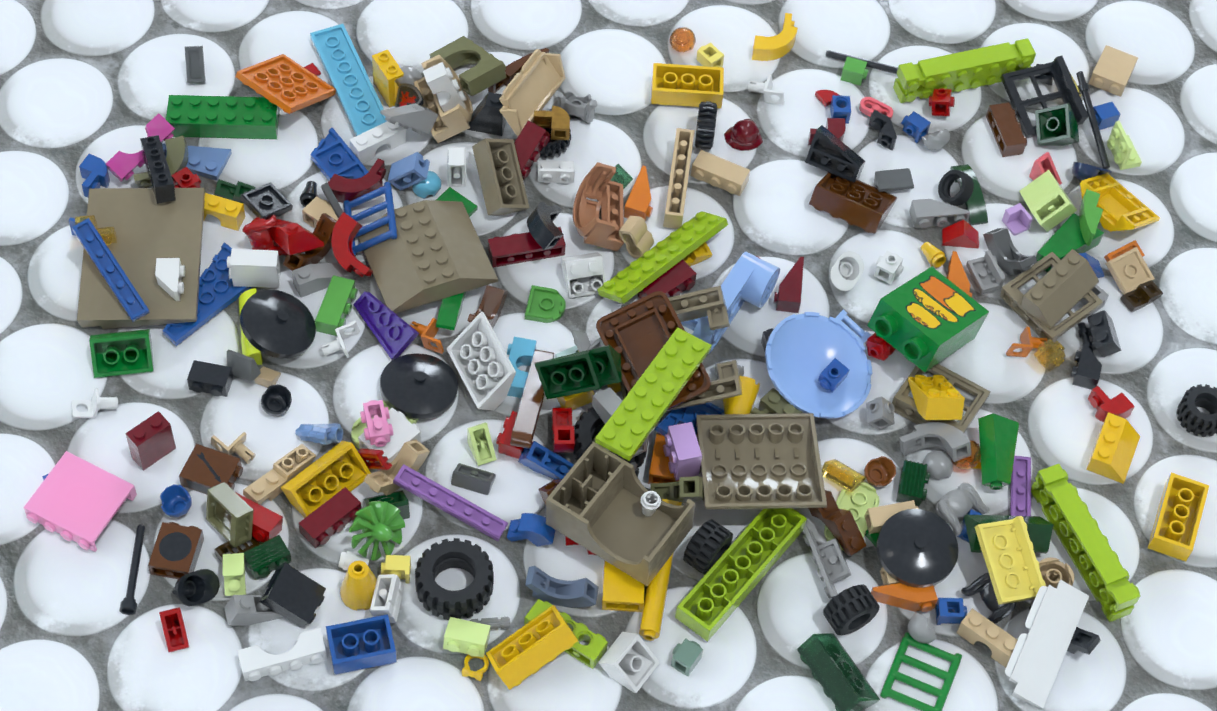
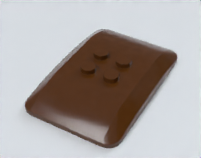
(639, 335)

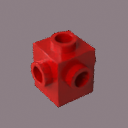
(941, 102)
(186, 179)
(879, 348)

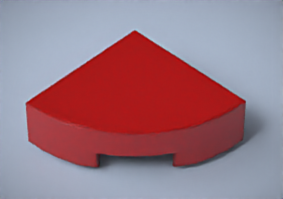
(825, 96)

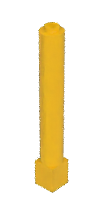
(656, 598)

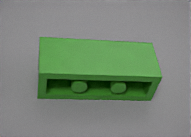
(336, 305)

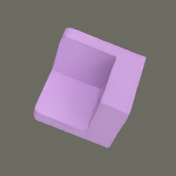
(1017, 219)

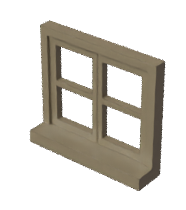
(1013, 297)
(906, 406)

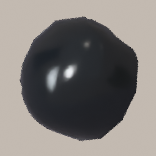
(276, 400)

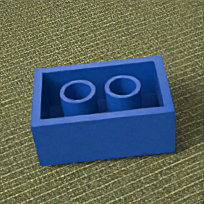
(361, 644)

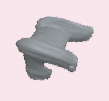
(578, 106)
(957, 504)

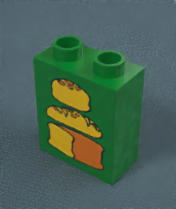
(927, 319)

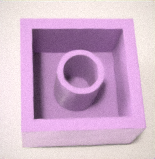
(682, 450)

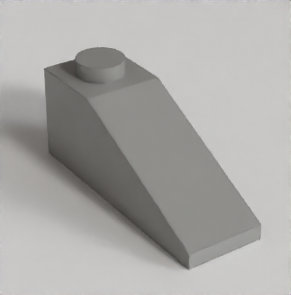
(317, 277)

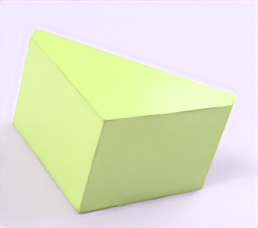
(481, 443)

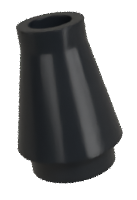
(308, 193)

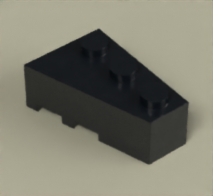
(834, 156)

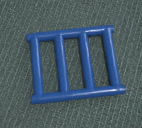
(389, 219)

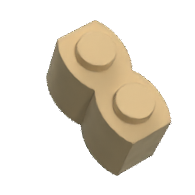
(636, 236)

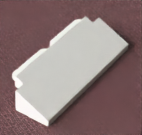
(1042, 650)

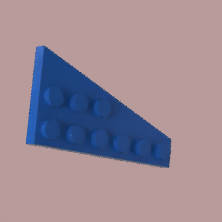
(215, 294)

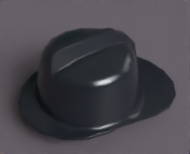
(197, 587)

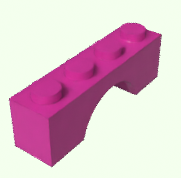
(123, 164)

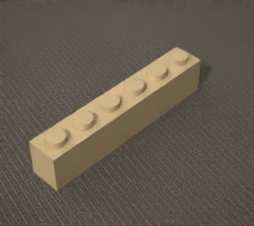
(678, 178)

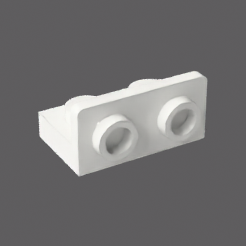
(556, 171)

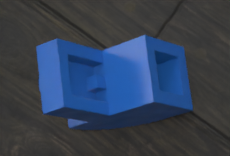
(95, 173)
(532, 528)

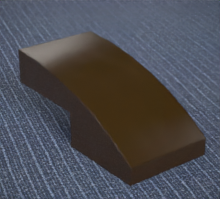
(1142, 296)

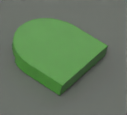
(544, 305)

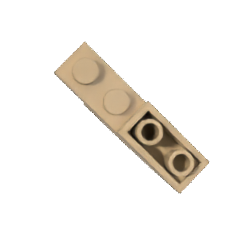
(283, 471)

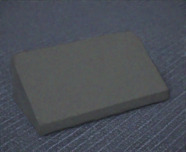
(893, 180)
(242, 366)
(473, 479)

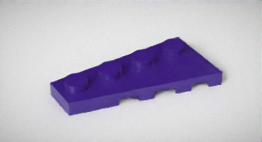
(387, 327)

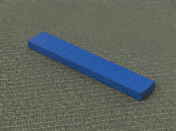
(110, 270)

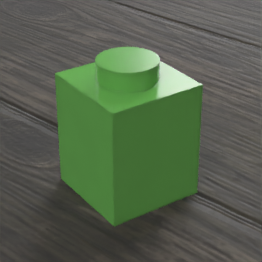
(854, 71)

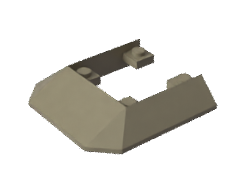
(699, 304)

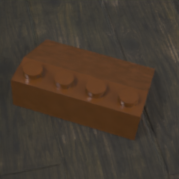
(853, 202)

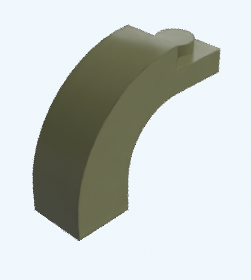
(176, 158)
(681, 491)

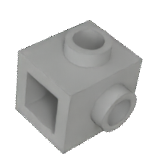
(880, 413)

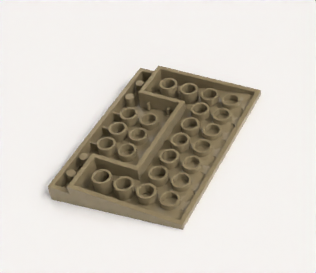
(143, 234)

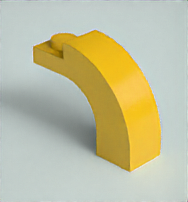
(775, 46)

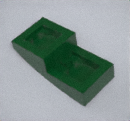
(231, 191)

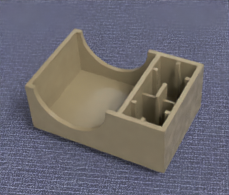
(603, 513)

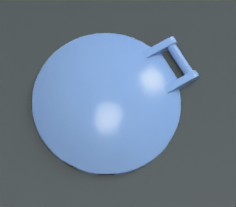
(804, 347)

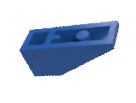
(545, 461)

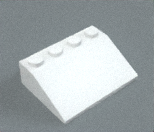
(482, 363)

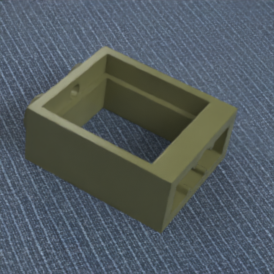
(234, 528)

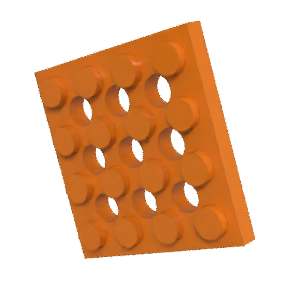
(285, 83)

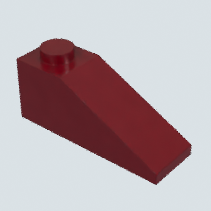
(790, 289)

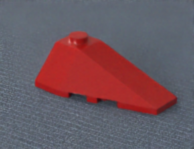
(294, 237)

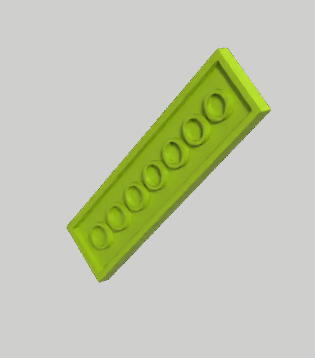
(662, 257)
(653, 394)

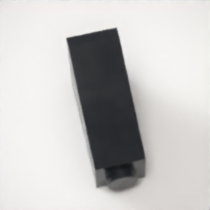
(487, 117)

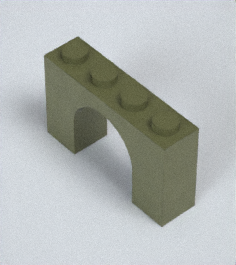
(478, 78)

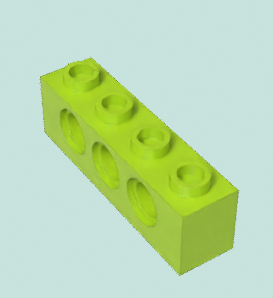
(587, 654)

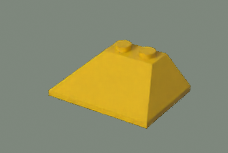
(1119, 205)

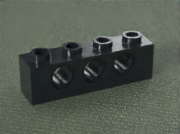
(157, 169)

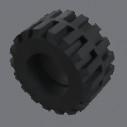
(1191, 417)
(707, 546)
(851, 609)

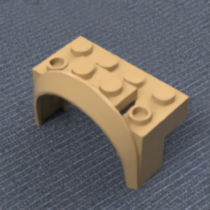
(449, 122)

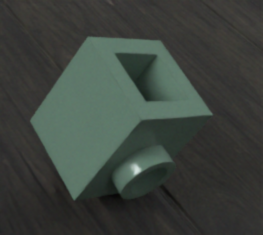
(686, 656)

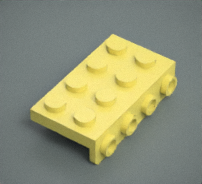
(1010, 560)

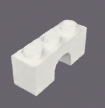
(440, 80)
(367, 143)

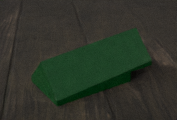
(579, 372)
(1037, 527)

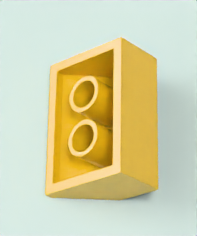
(1114, 448)

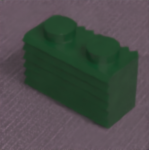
(912, 482)
(267, 557)

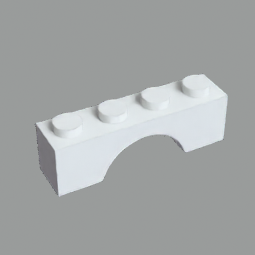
(257, 663)

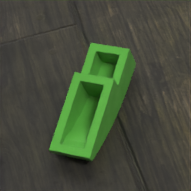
(1089, 215)

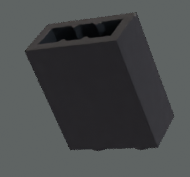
(293, 595)

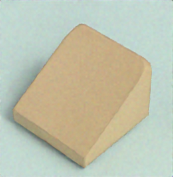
(267, 377)

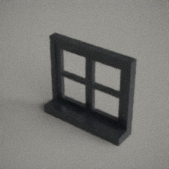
(1064, 84)

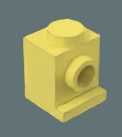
(710, 56)
(397, 565)

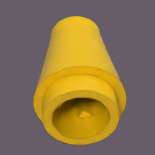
(934, 255)

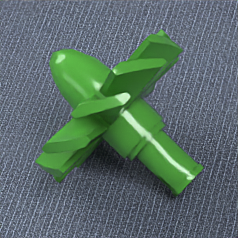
(378, 523)

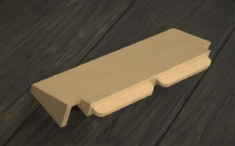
(531, 88)

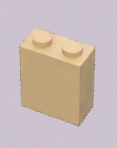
(1113, 70)

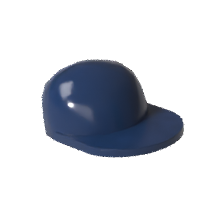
(1084, 171)

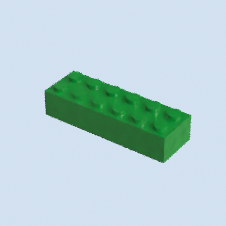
(223, 117)

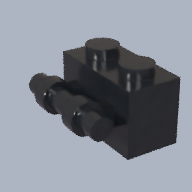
(1103, 334)

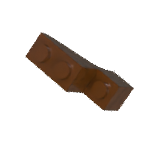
(841, 525)

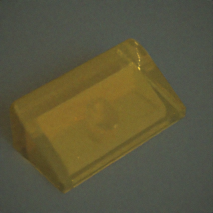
(842, 475)

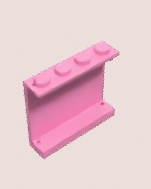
(78, 500)

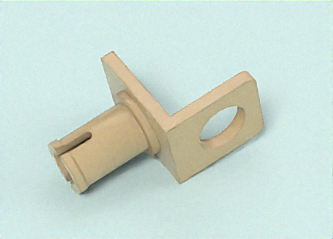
(236, 447)

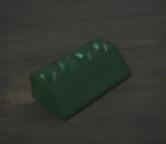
(837, 673)

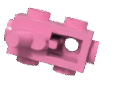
(377, 429)

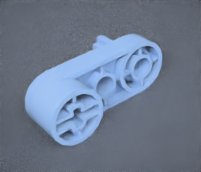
(748, 281)

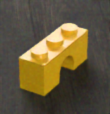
(227, 211)

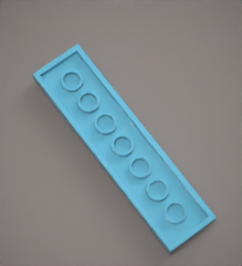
(348, 78)

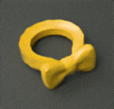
(478, 675)

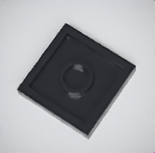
(266, 201)

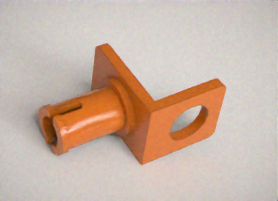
(427, 335)
(1027, 344)

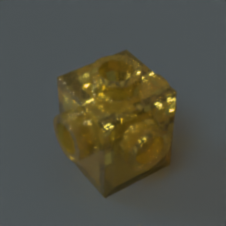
(1050, 354)

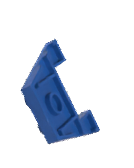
(687, 415)

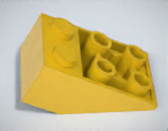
(936, 398)

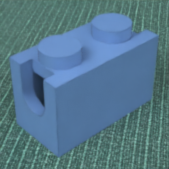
(408, 171)

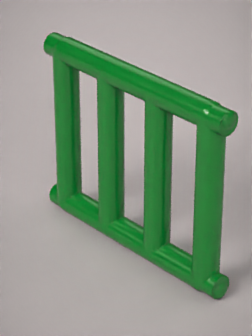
(895, 675)

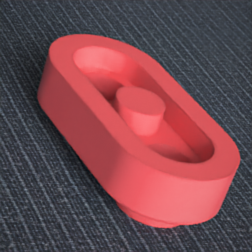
(873, 104)

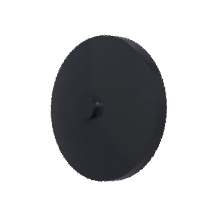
(277, 324)
(419, 385)
(917, 548)

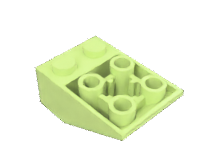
(1047, 201)

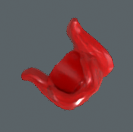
(260, 235)

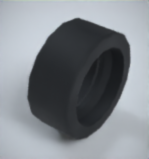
(946, 183)

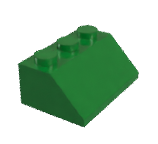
(121, 353)

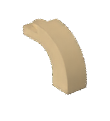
(411, 454)

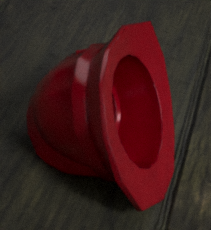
(744, 135)

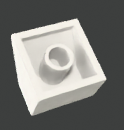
(629, 661)

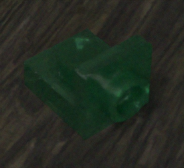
(621, 176)

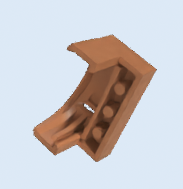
(586, 219)

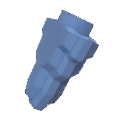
(320, 433)

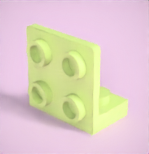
(1123, 148)

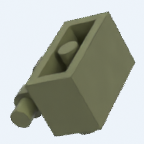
(774, 404)

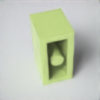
(466, 637)

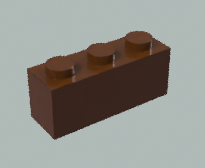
(1006, 129)

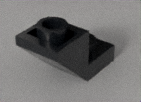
(883, 123)

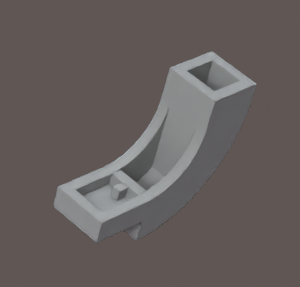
(938, 436)

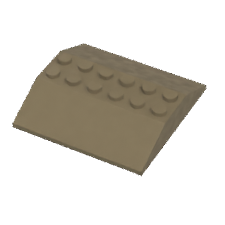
(431, 258)
(760, 461)

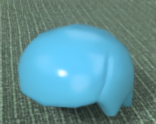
(428, 186)

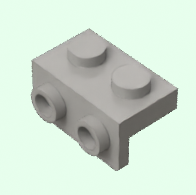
(986, 273)

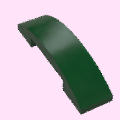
(976, 202)

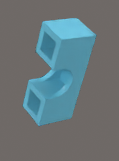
(520, 354)

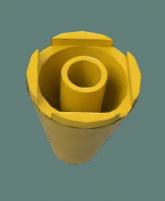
(743, 403)
(358, 586)

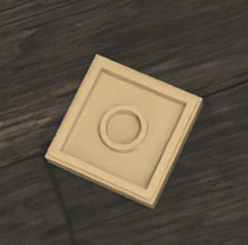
(1129, 270)

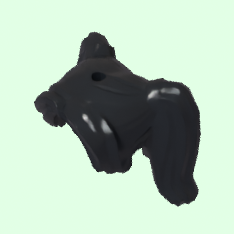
(985, 588)

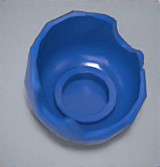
(175, 501)

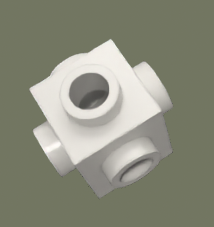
(889, 267)

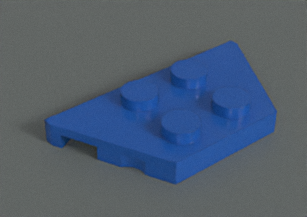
(336, 157)

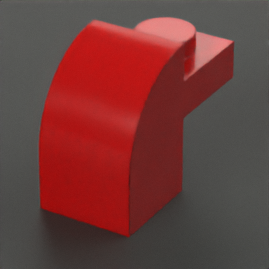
(1119, 405)

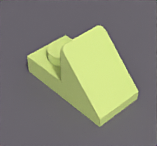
(234, 574)

